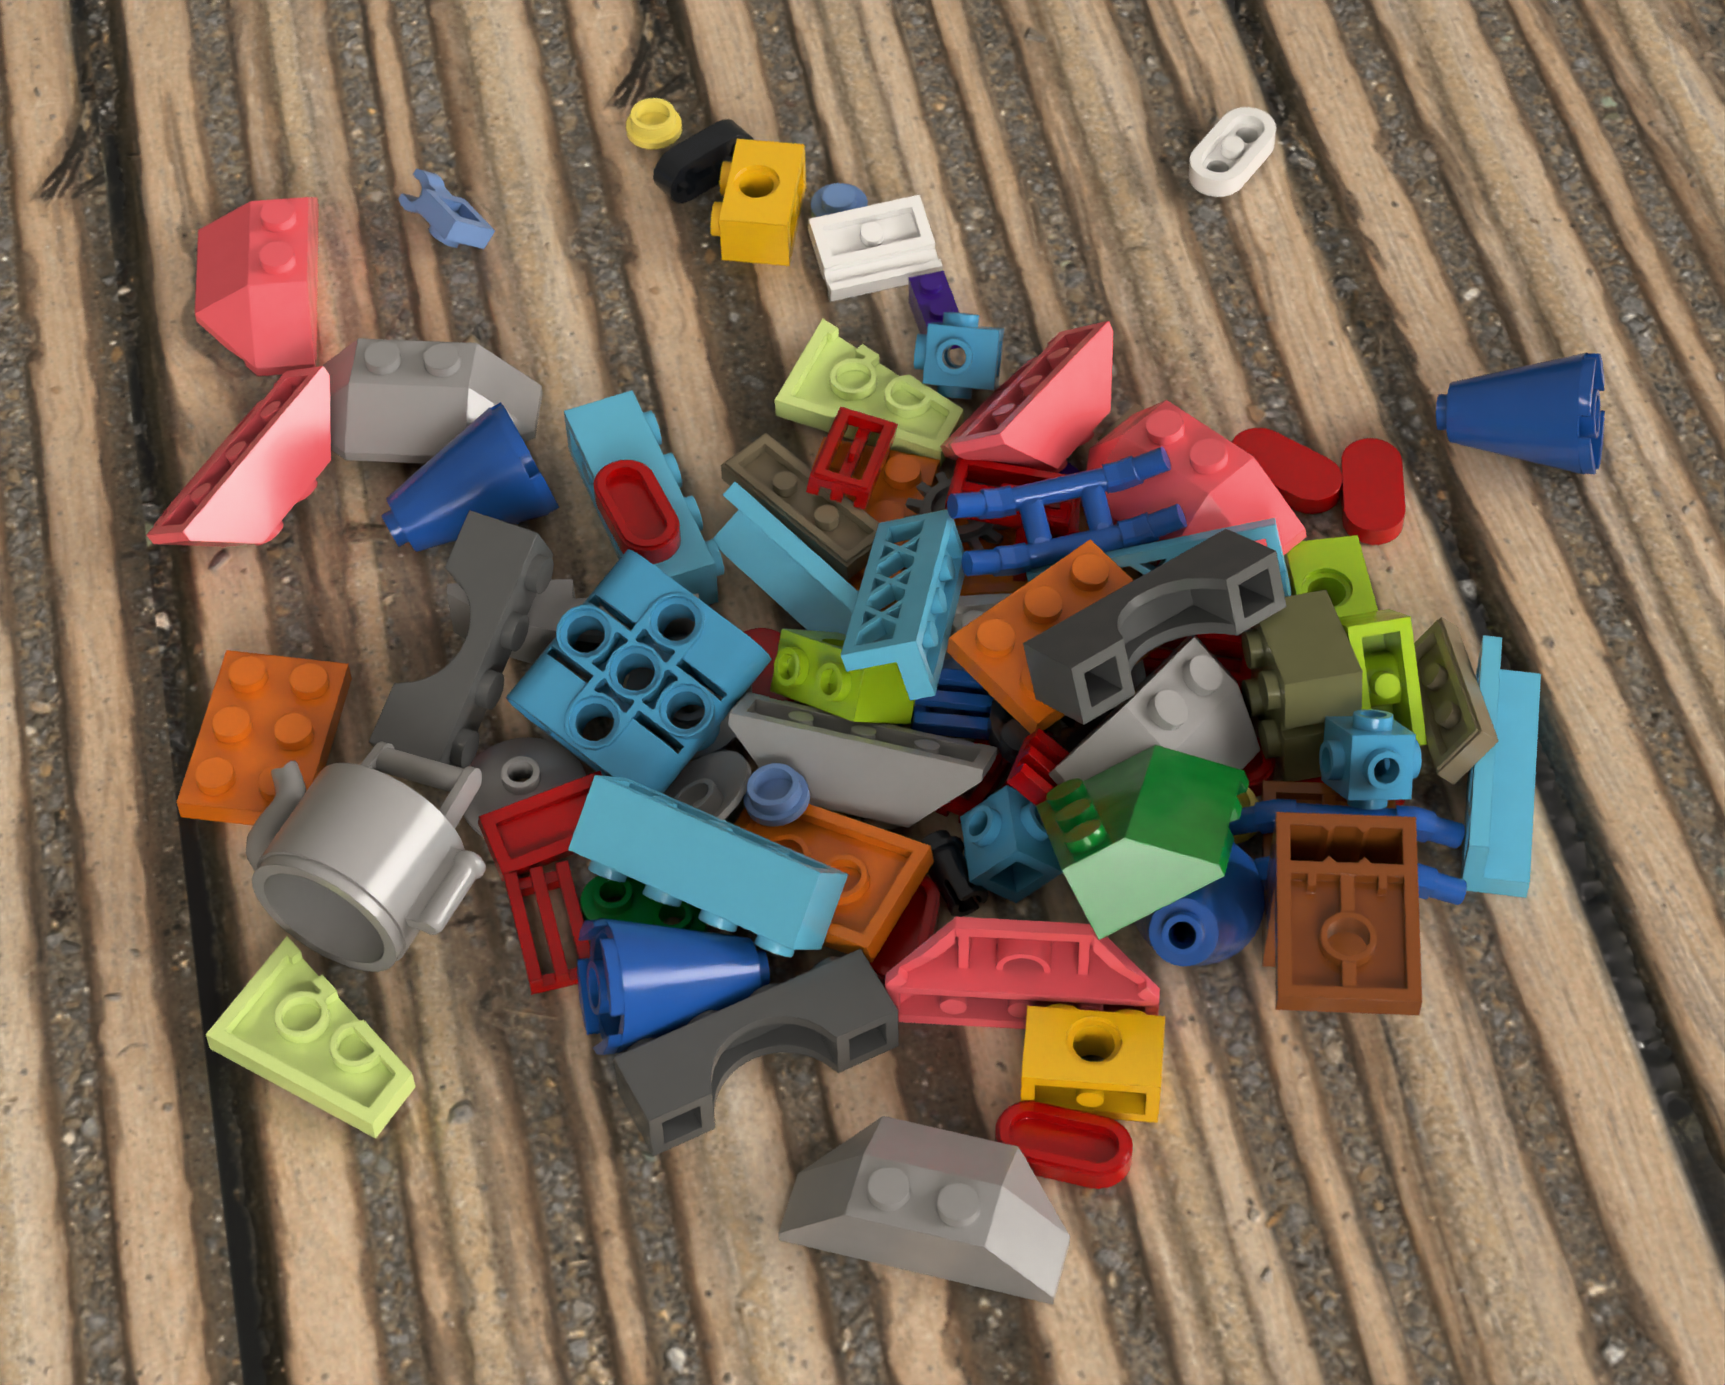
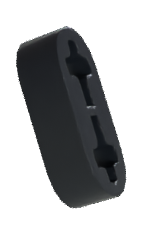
(697, 162)

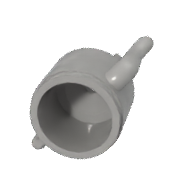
(363, 855)

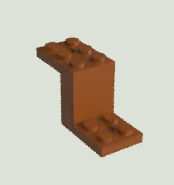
(1341, 907)

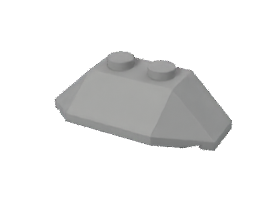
(417, 396)
(1182, 706)
(860, 767)
(932, 1208)

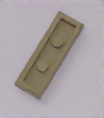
(779, 482)
(1452, 702)

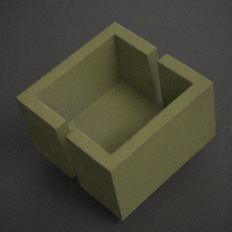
(1298, 678)

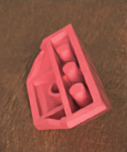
(262, 283)
(1044, 405)
(256, 470)
(1208, 476)
(995, 968)

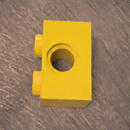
(760, 202)
(1119, 1086)

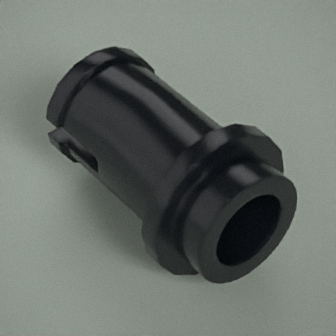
(951, 874)

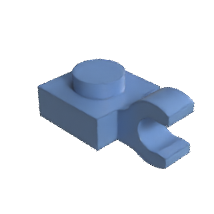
(450, 217)

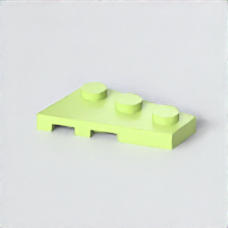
(840, 375)
(311, 1044)

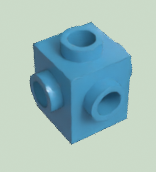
(982, 352)
(1369, 758)
(1008, 846)

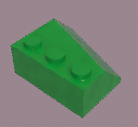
(1143, 833)

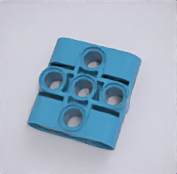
(645, 603)

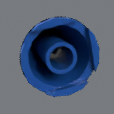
(1531, 413)
(477, 471)
(1212, 920)
(659, 978)

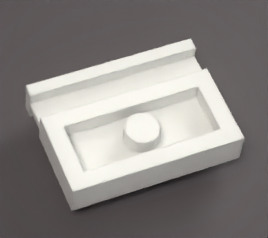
(873, 247)

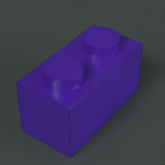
(930, 298)

